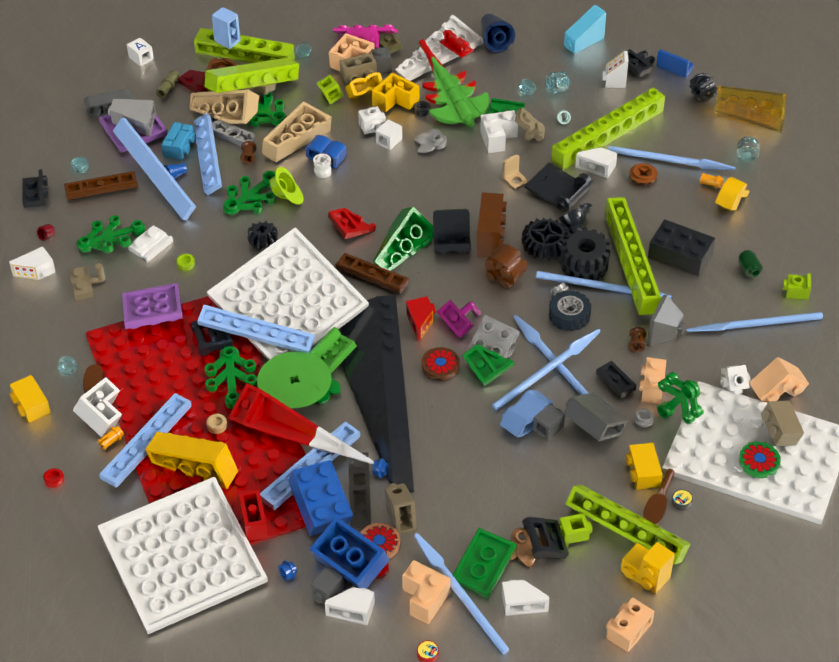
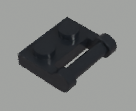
(218, 338)
(551, 536)

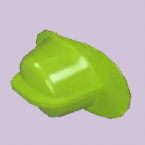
(285, 187)

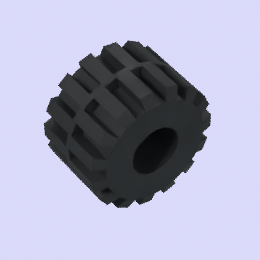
(585, 254)

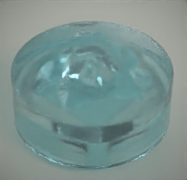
(303, 50)
(527, 87)
(80, 165)

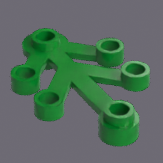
(273, 117)
(233, 205)
(109, 236)
(229, 356)
(689, 390)

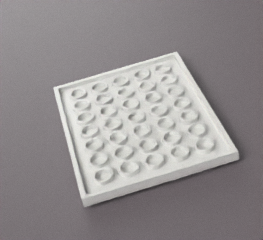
(711, 446)

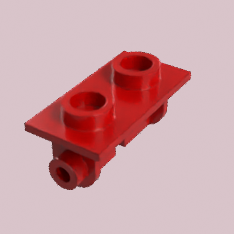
(456, 44)

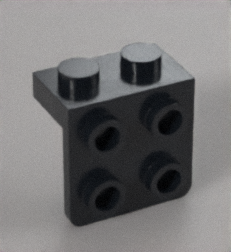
(451, 230)

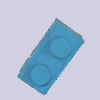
(178, 141)

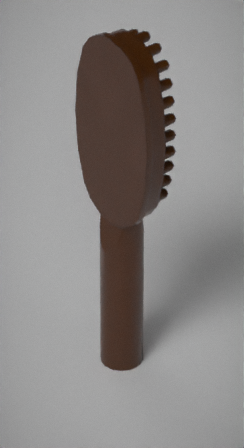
(92, 377)
(657, 503)

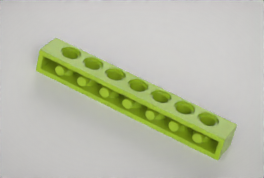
(608, 127)
(632, 256)

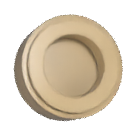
(216, 423)

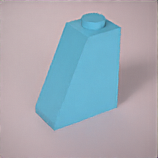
(586, 30)

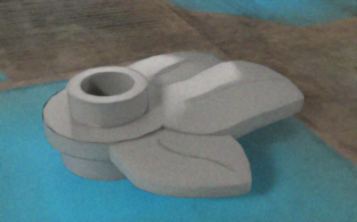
(431, 141)

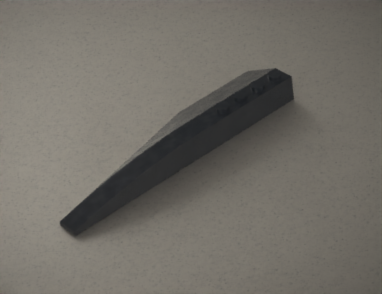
(379, 386)

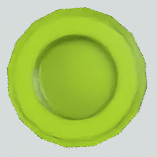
(185, 262)

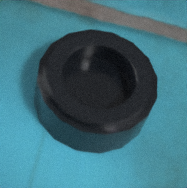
(421, 108)

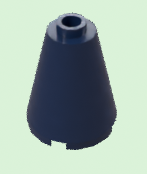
(497, 33)

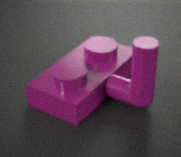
(456, 318)

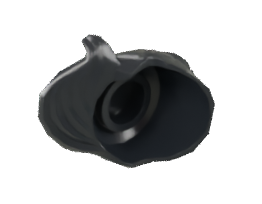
(576, 217)

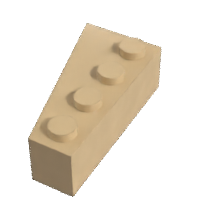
(295, 131)

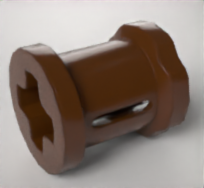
(248, 149)
(640, 346)

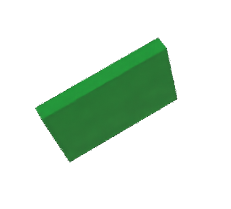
(484, 563)

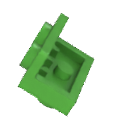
(333, 348)

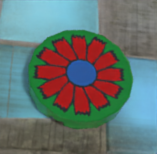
(759, 459)

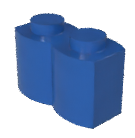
(323, 145)

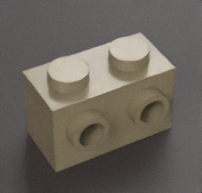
(357, 67)
(782, 423)

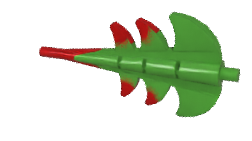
(456, 97)

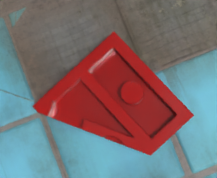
(349, 223)

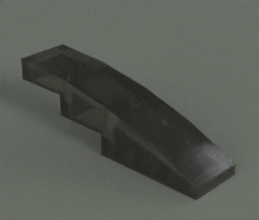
(359, 492)

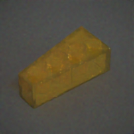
(752, 106)

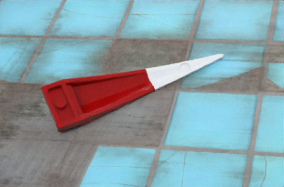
(269, 416)

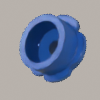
(379, 468)
(287, 570)

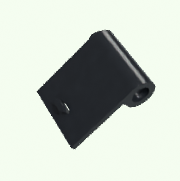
(559, 187)

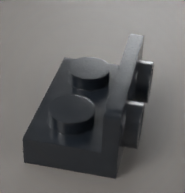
(34, 190)

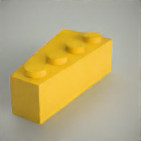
(193, 457)

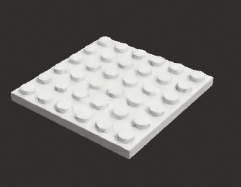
(290, 288)
(181, 554)

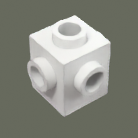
(371, 119)
(735, 378)

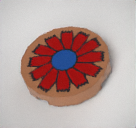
(384, 536)

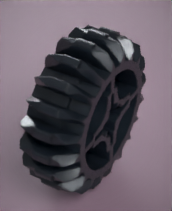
(544, 238)

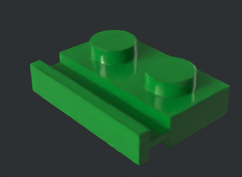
(501, 105)

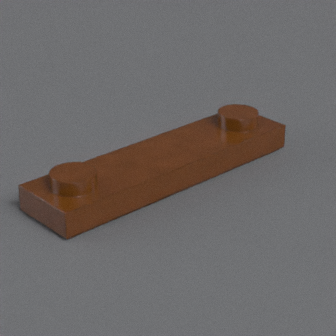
(100, 185)
(372, 273)

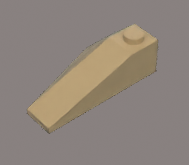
(228, 106)

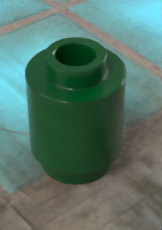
(750, 263)

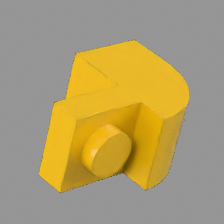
(731, 193)

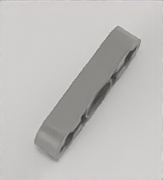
(222, 130)

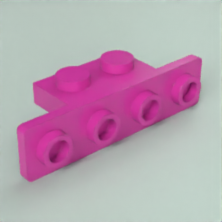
(368, 33)

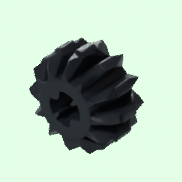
(703, 87)
(262, 235)

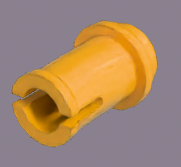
(711, 180)
(110, 437)

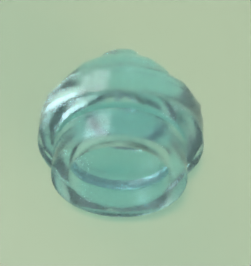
(67, 365)

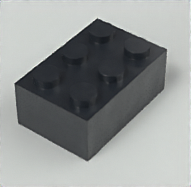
(681, 247)

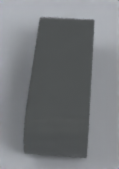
(98, 104)

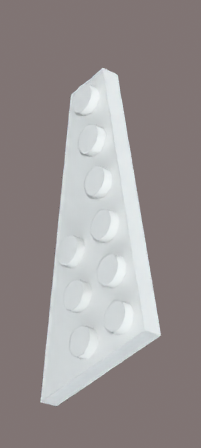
(419, 64)

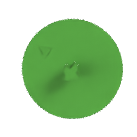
(295, 378)

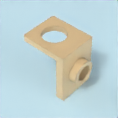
(511, 171)

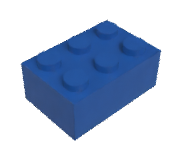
(319, 496)
(349, 554)

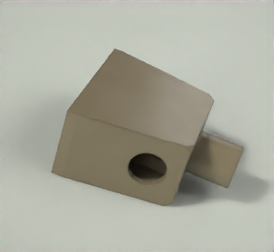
(400, 498)

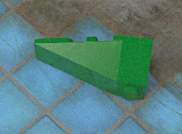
(405, 237)

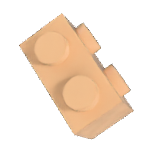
(653, 373)
(629, 624)

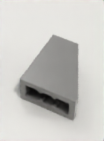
(137, 112)

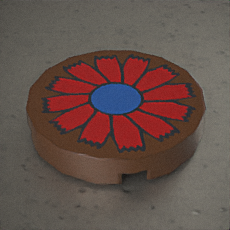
(440, 363)

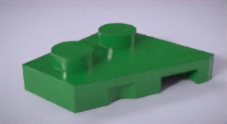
(486, 364)

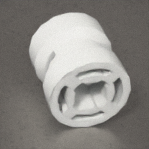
(322, 165)

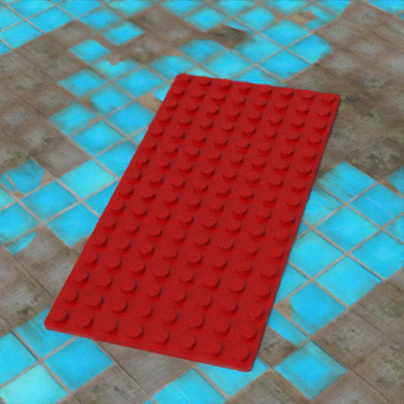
(164, 360)

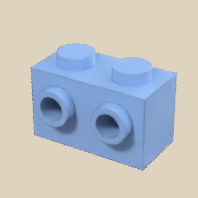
(226, 28)

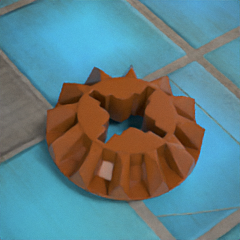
(644, 169)

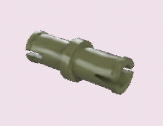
(167, 84)

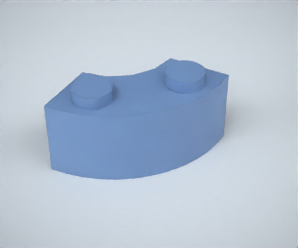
(520, 417)

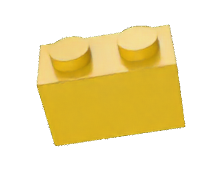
(29, 399)
(644, 466)

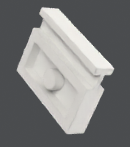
(150, 243)

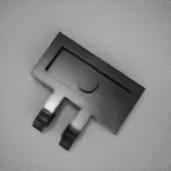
(640, 63)

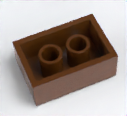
(490, 223)

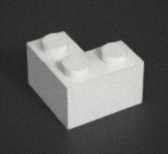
(497, 128)
(96, 407)

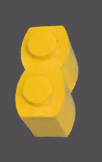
(363, 85)

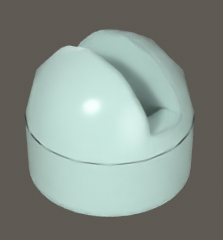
(567, 117)

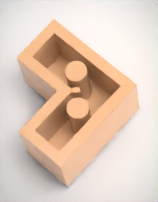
(348, 47)
(778, 378)
(428, 590)

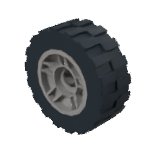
(569, 310)

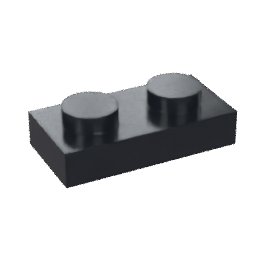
(616, 379)

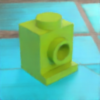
(330, 89)
(797, 286)
(575, 528)

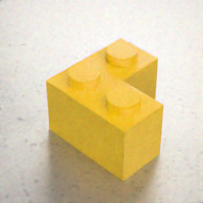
(395, 91)
(648, 567)

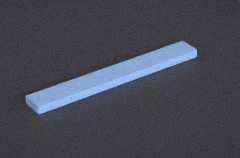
(154, 169)

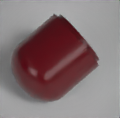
(48, 229)

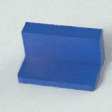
(674, 63)

